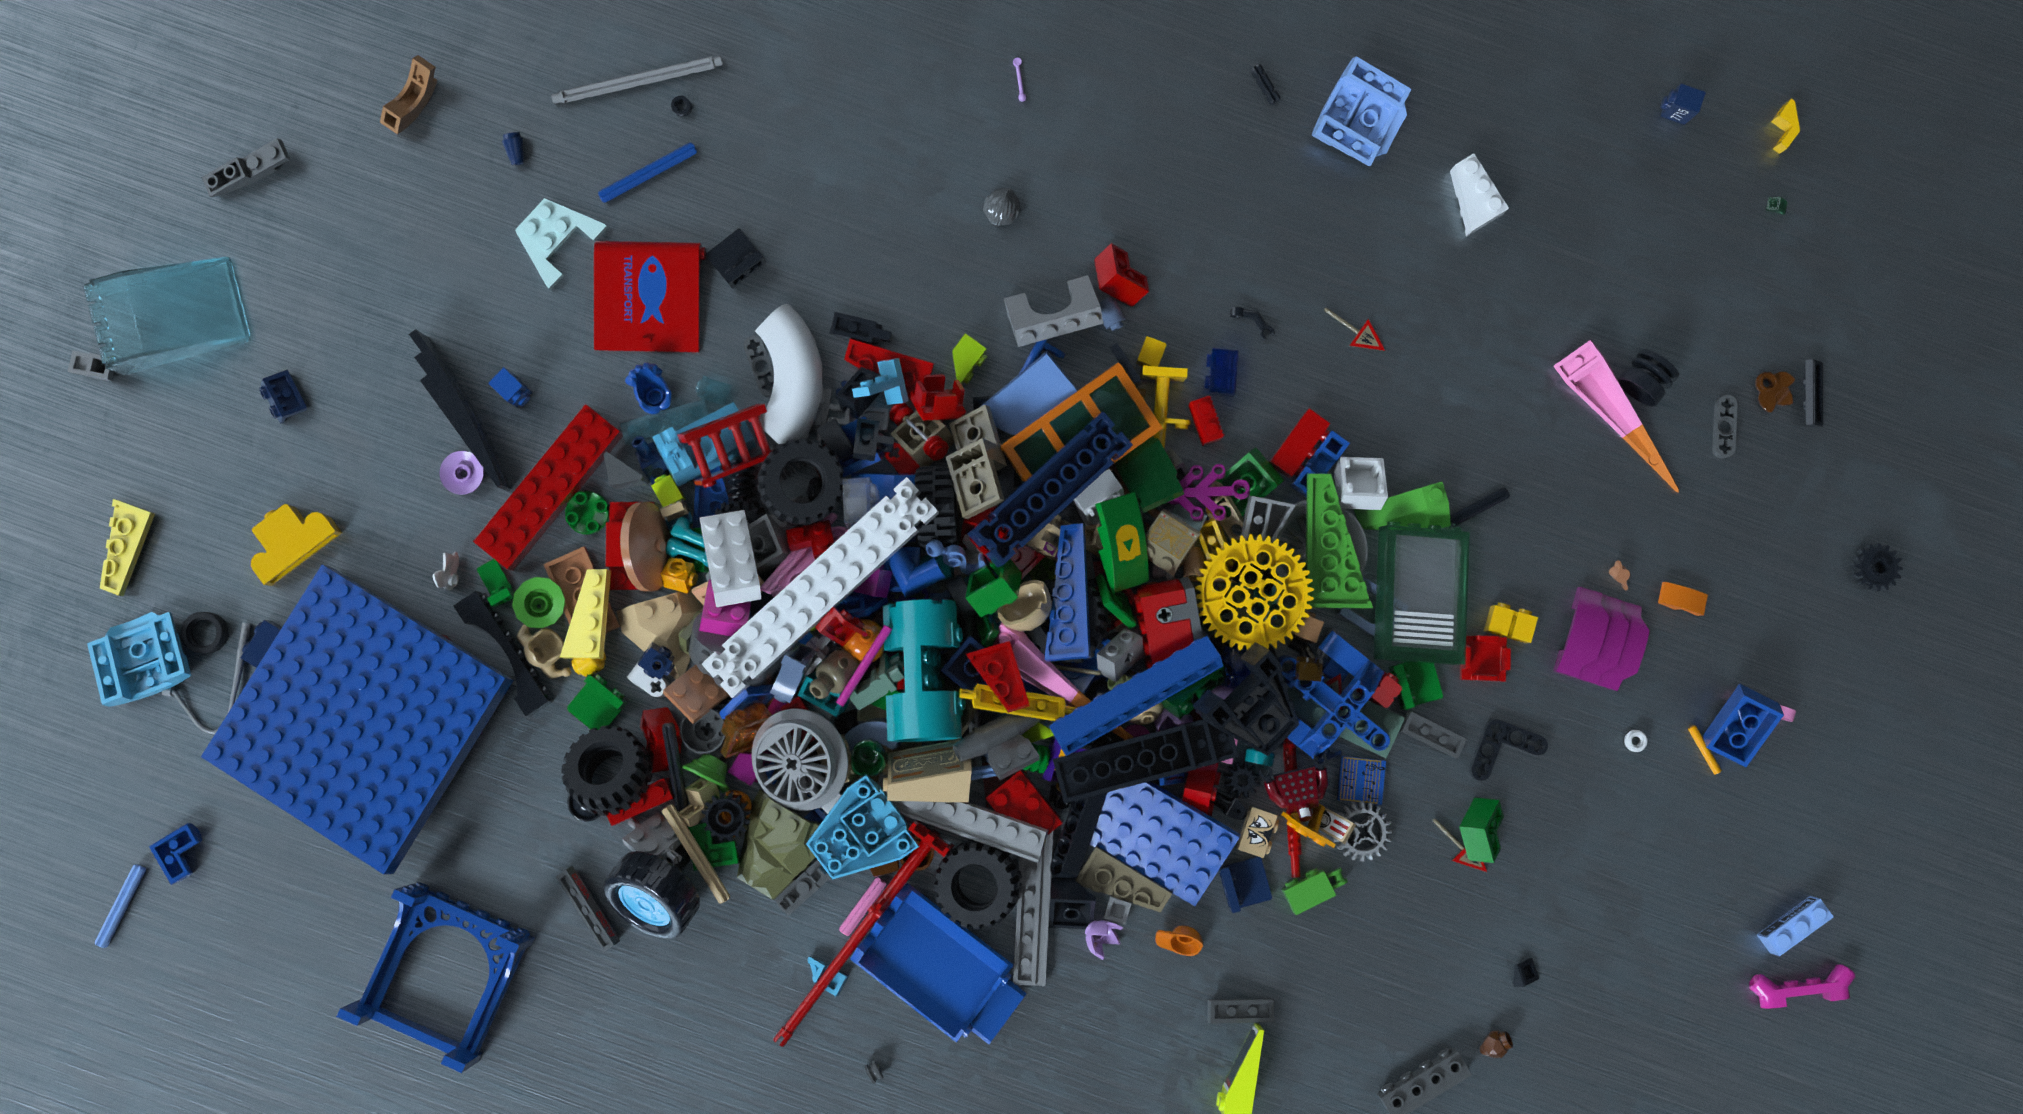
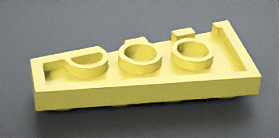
(127, 537)
(589, 620)

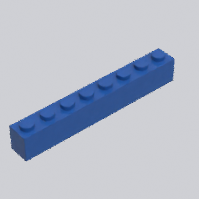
(1136, 695)

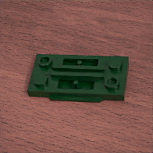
(1150, 474)

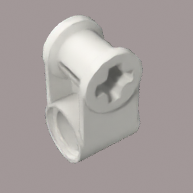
(647, 683)

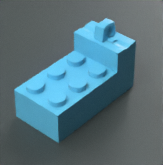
(680, 456)

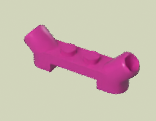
(1833, 988)

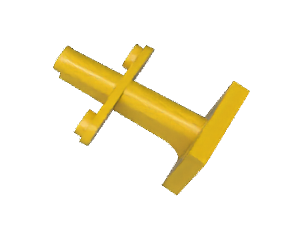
(1162, 377)

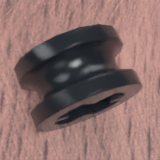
(685, 112)

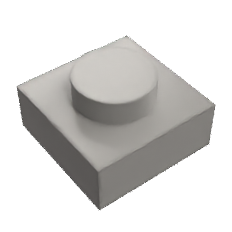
(1117, 910)

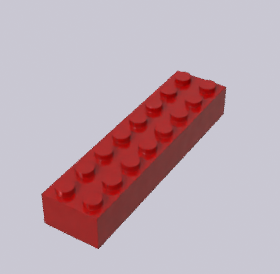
(548, 488)

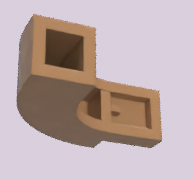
(413, 97)

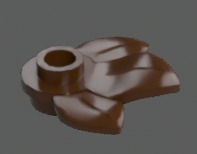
(1777, 391)

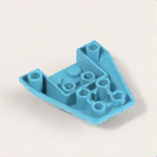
(861, 831)

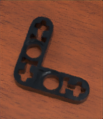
(1502, 737)

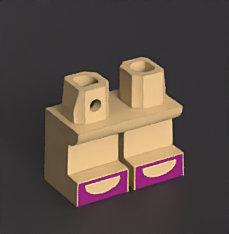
(1047, 540)

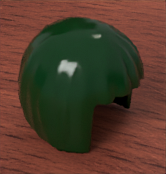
(868, 758)

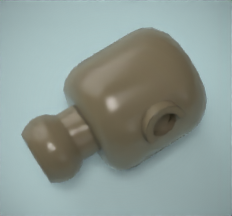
(833, 673)

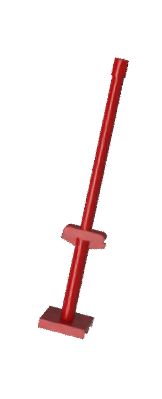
(929, 840)

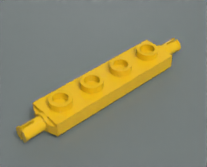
(1040, 707)

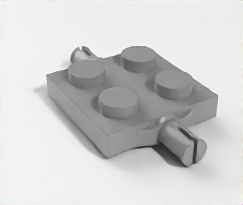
(653, 837)

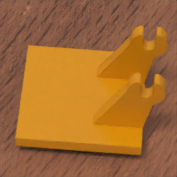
(1312, 829)

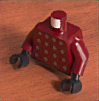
(1298, 789)

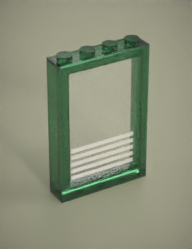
(1421, 594)

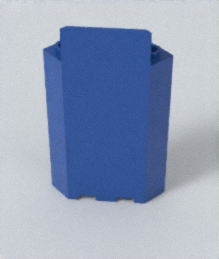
(939, 968)

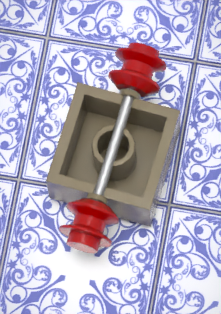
(921, 439)

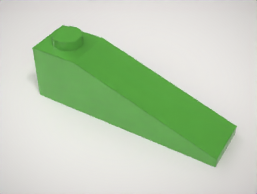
(1420, 506)

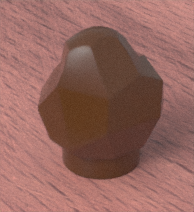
(1496, 1044)

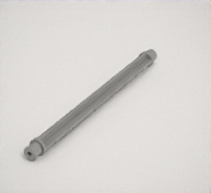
(636, 79)

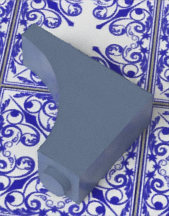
(792, 672)

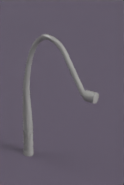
(244, 637)

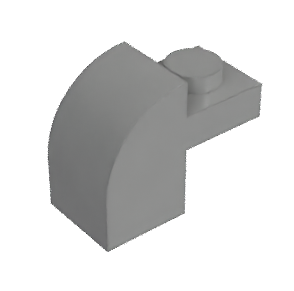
(89, 365)

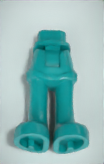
(676, 546)

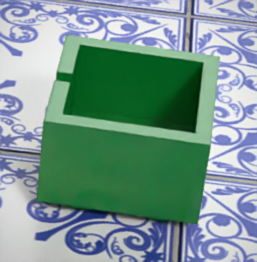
(989, 593)

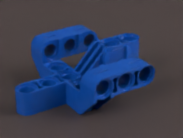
(1366, 677)

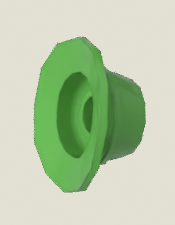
(538, 592)
(709, 769)

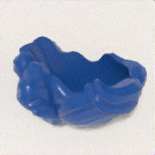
(649, 388)

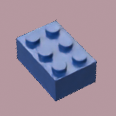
(1743, 725)

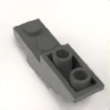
(246, 170)

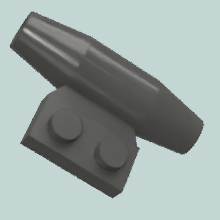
(1003, 743)

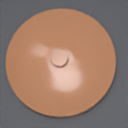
(644, 545)

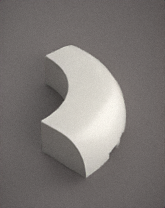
(796, 375)

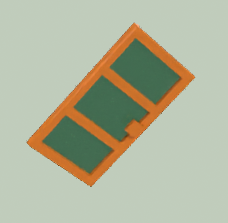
(1109, 393)

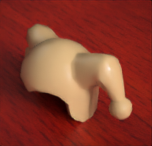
(543, 650)

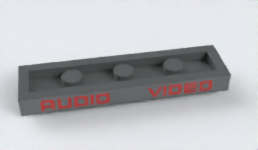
(588, 908)

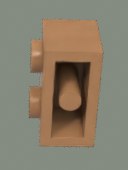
(1310, 631)

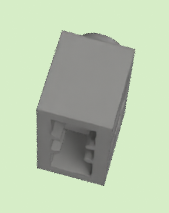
(1120, 654)

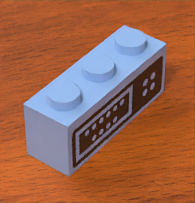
(1795, 925)

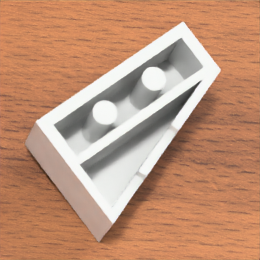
(1476, 194)

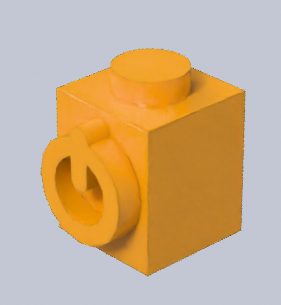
(679, 575)

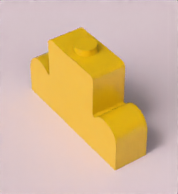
(289, 541)

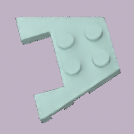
(547, 230)

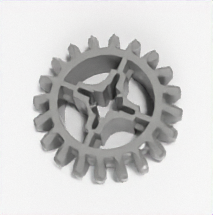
(1355, 839)

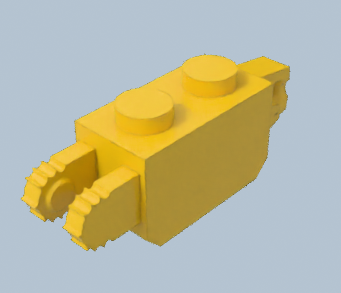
(1212, 537)

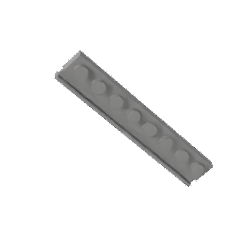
(978, 824)
(1033, 919)

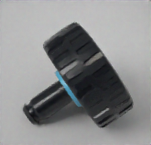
(653, 893)

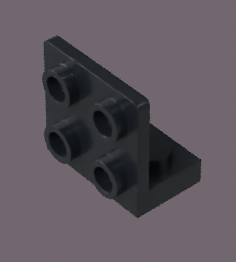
(735, 258)

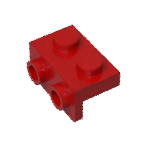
(840, 626)

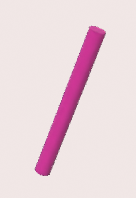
(863, 666)

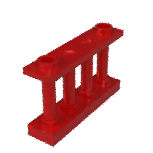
(713, 430)

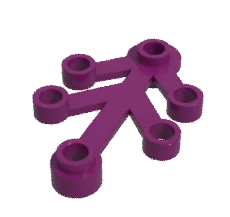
(1203, 492)

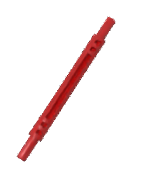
(1293, 836)

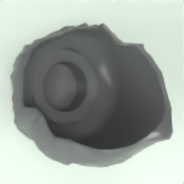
(1001, 207)

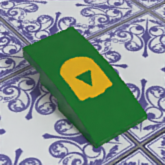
(1123, 542)

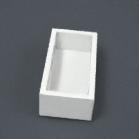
(730, 558)

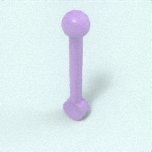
(1017, 63)

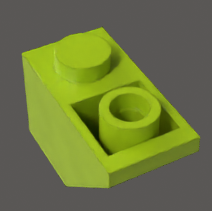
(966, 357)

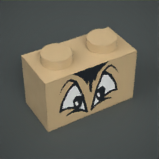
(1257, 832)

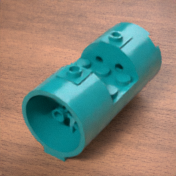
(924, 710)

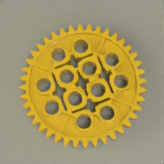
(1293, 583)

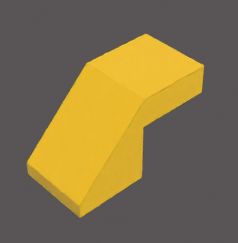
(1787, 121)

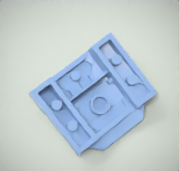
(1362, 112)

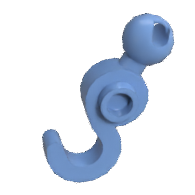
(954, 556)

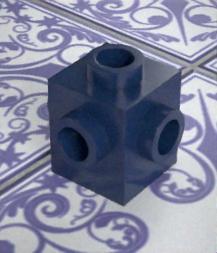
(657, 661)

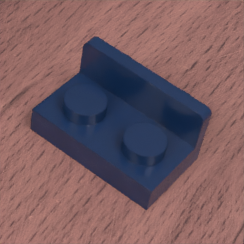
(282, 396)

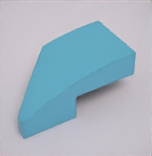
(819, 967)

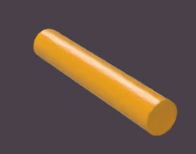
(1710, 759)

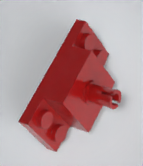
(619, 578)

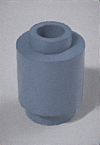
(1111, 314)

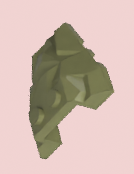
(774, 846)

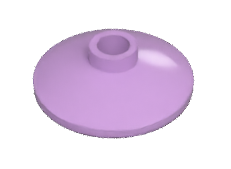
(451, 473)

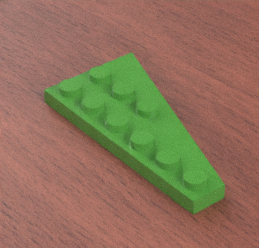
(1331, 550)

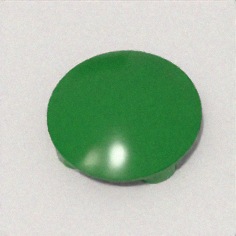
(587, 512)

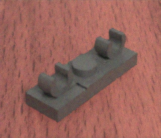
(802, 888)

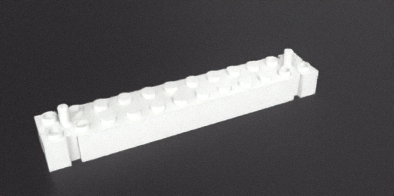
(820, 588)

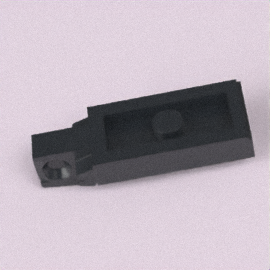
(858, 329)

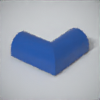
(912, 578)
(169, 852)

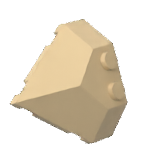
(660, 622)

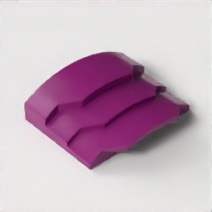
(1603, 640)

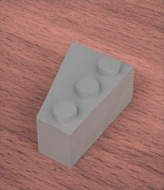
(1264, 518)

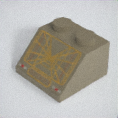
(1170, 542)

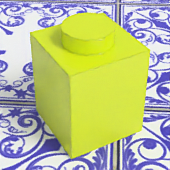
(667, 490)

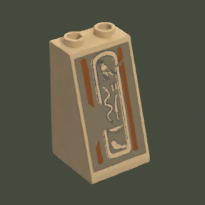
(927, 775)

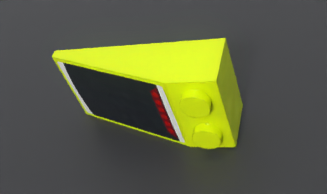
(1240, 1084)

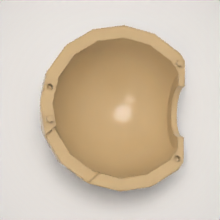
(1029, 609)

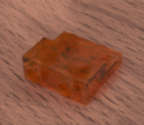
(741, 728)

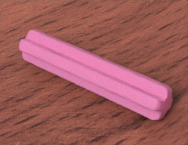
(862, 906)

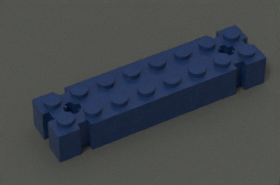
(1050, 489)

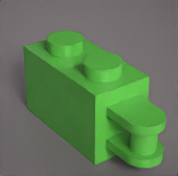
(1312, 889)

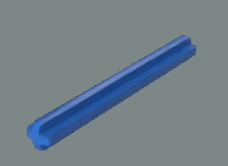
(647, 172)

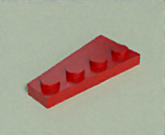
(867, 356)

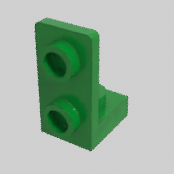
(496, 583)

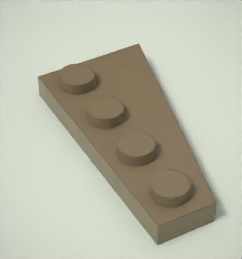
(1113, 877)

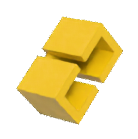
(1509, 623)

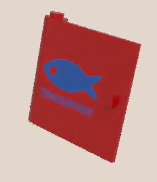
(647, 296)

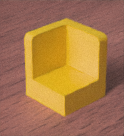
(1151, 352)

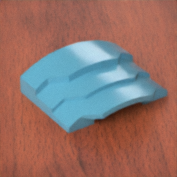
(138, 659)

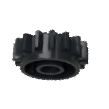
(1887, 564)
(723, 827)

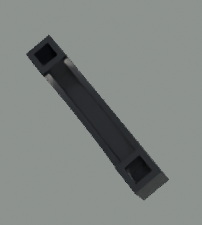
(530, 693)

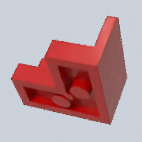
(1117, 276)
(651, 726)

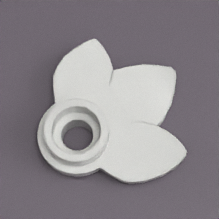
(448, 575)

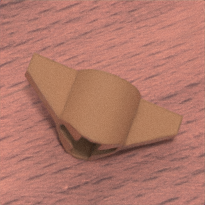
(1620, 574)

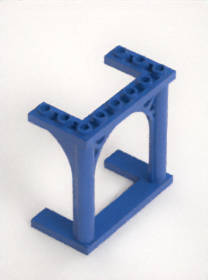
(412, 903)

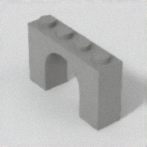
(1034, 327)

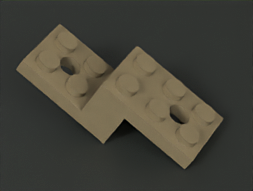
(976, 462)

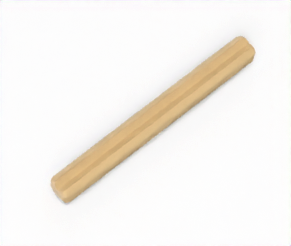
(696, 853)

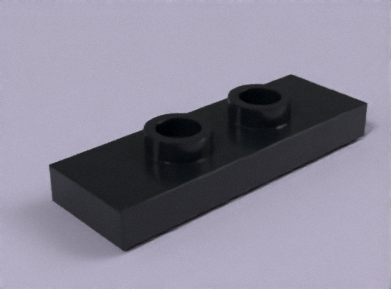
(1814, 393)

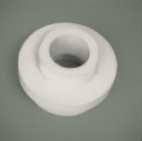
(1642, 740)

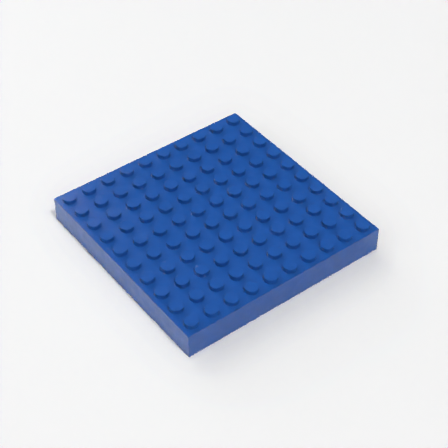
(357, 719)

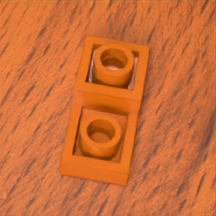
(1682, 598)

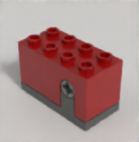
(1167, 618)

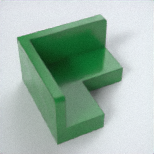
(1480, 830)
(717, 854)

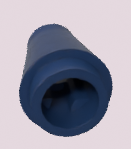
(514, 147)

